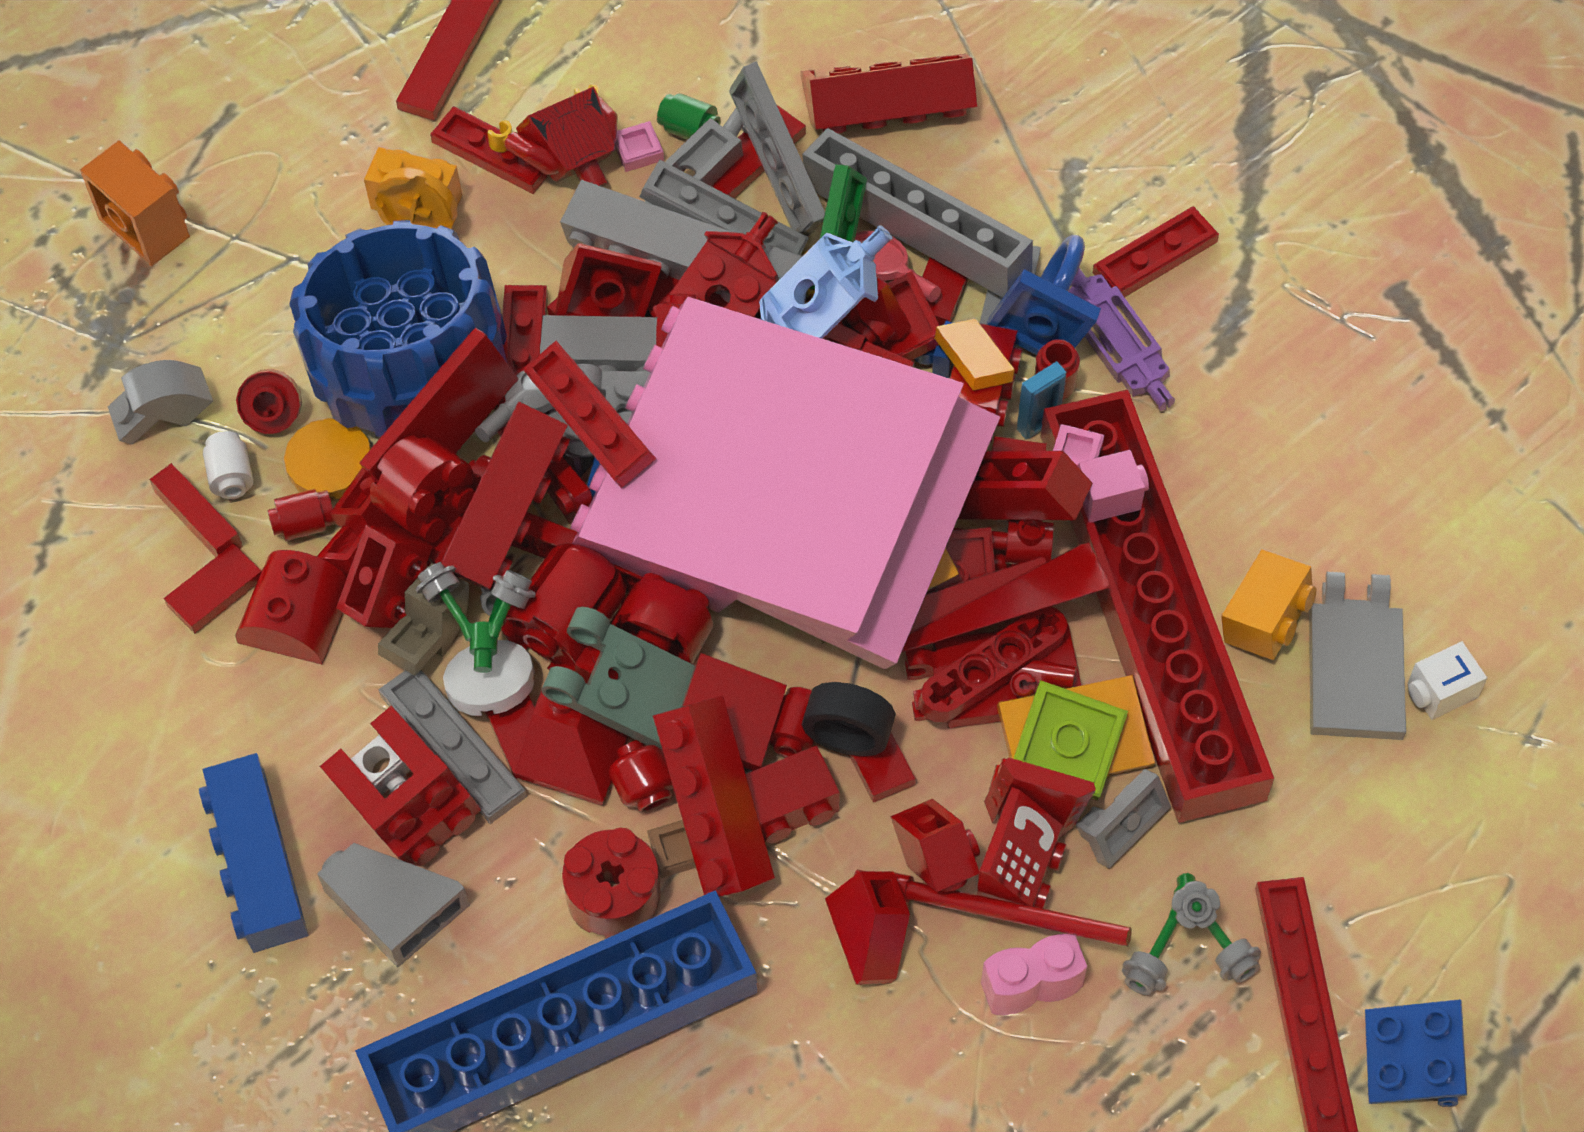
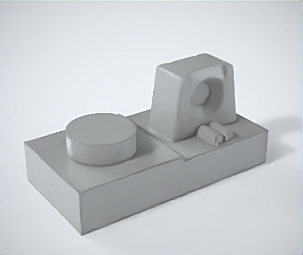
(1126, 819)

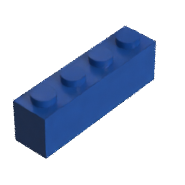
(254, 854)

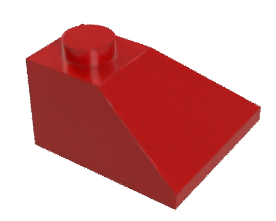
(568, 752)

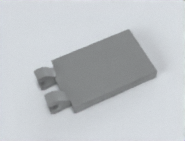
(1357, 663)

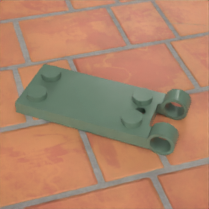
(646, 685)

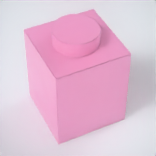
(1116, 485)

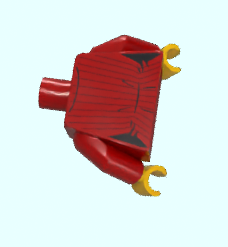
(564, 137)

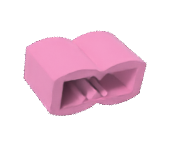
(1045, 973)

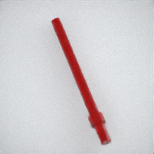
(1014, 912)

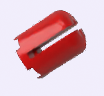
(564, 581)

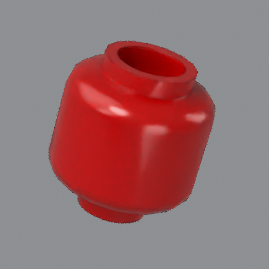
(641, 776)

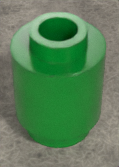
(684, 115)

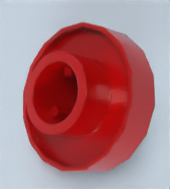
(269, 401)

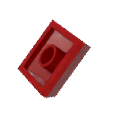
(605, 283)

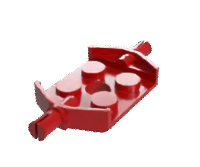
(732, 264)

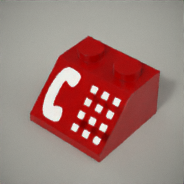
(1021, 853)

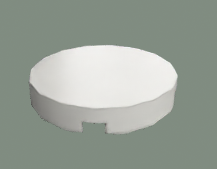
(495, 690)

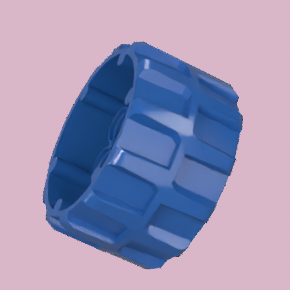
(387, 316)

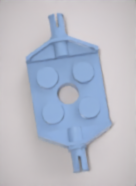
(841, 277)

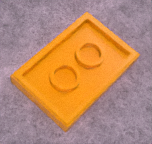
(1133, 747)

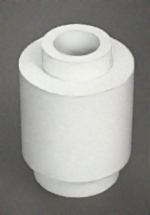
(227, 465)

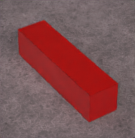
(194, 510)

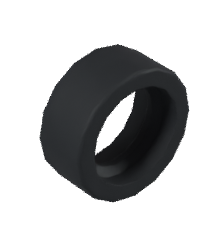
(848, 719)

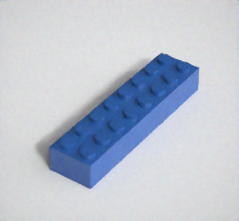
(559, 1020)

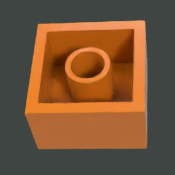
(136, 202)

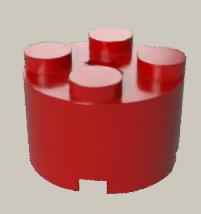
(422, 486)
(666, 616)
(604, 859)

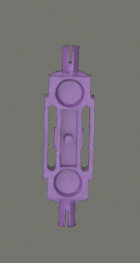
(1138, 366)

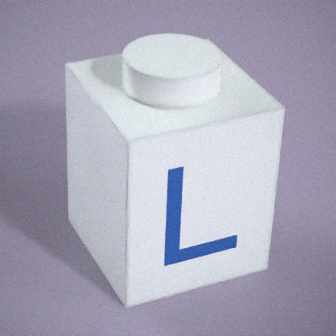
(1446, 681)

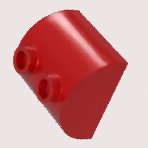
(293, 606)

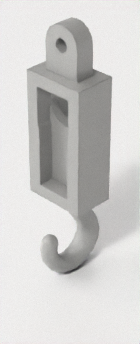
(711, 149)

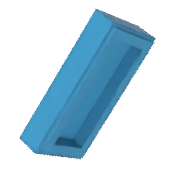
(1038, 393)

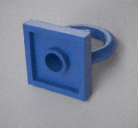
(1042, 305)

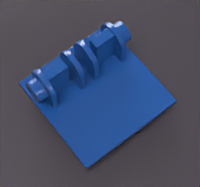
(1416, 1053)

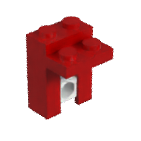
(420, 809)

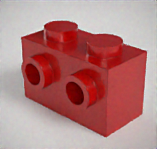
(381, 573)
(936, 845)

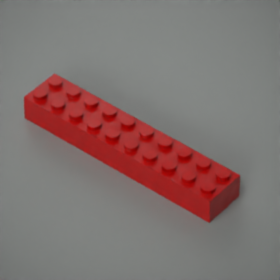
(1167, 631)

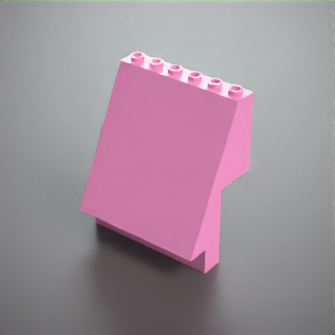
(791, 477)

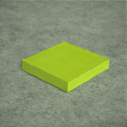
(1071, 734)

